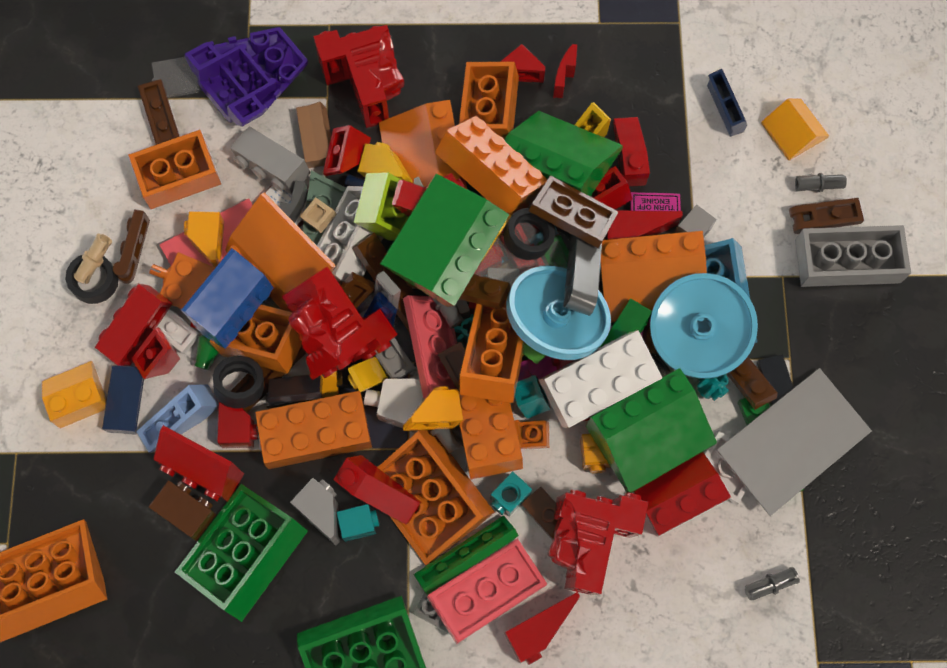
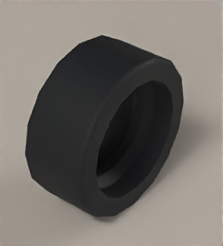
(523, 250)
(96, 296)
(238, 364)

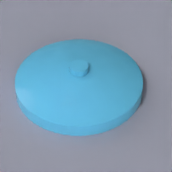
(543, 322)
(703, 325)

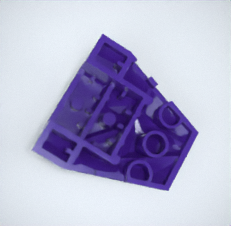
(246, 73)

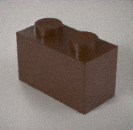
(183, 510)

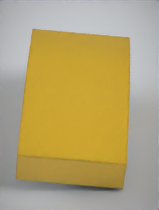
(366, 374)

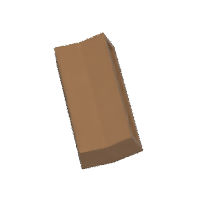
(314, 133)

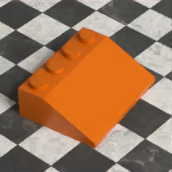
(416, 137)
(277, 248)
(647, 266)
(448, 497)
(48, 579)

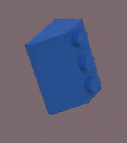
(227, 299)

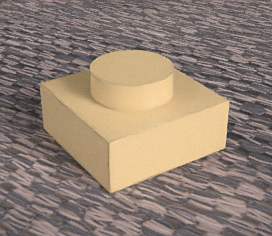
(318, 215)

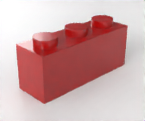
(133, 324)

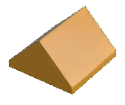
(794, 128)

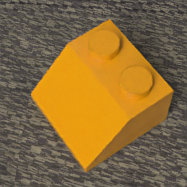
(73, 395)

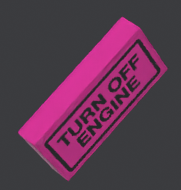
(655, 202)

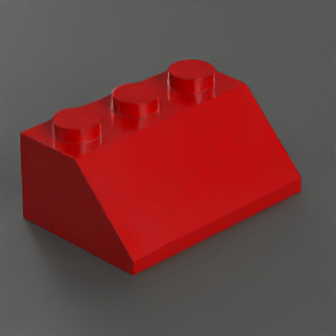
(196, 465)
(683, 493)

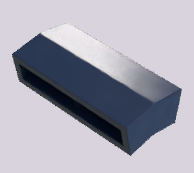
(719, 78)
(123, 400)

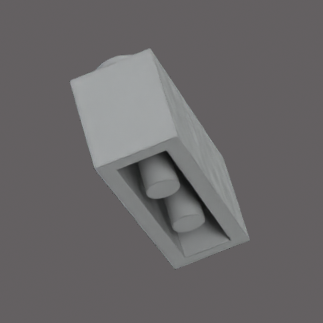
(269, 160)

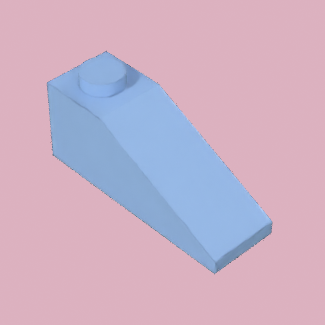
(180, 414)

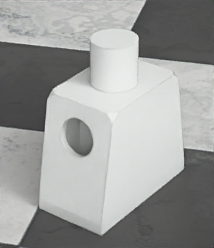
(396, 400)

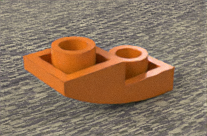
(533, 434)

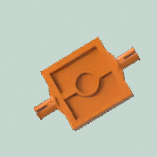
(182, 278)

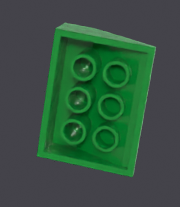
(564, 151)
(444, 240)
(652, 431)
(241, 552)
(364, 639)

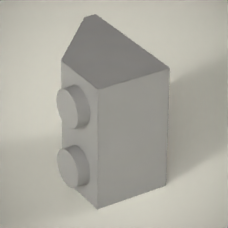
(319, 507)

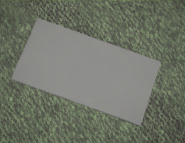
(794, 441)

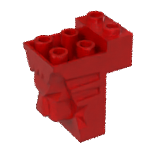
(369, 64)
(332, 326)
(586, 535)

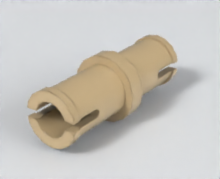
(92, 258)

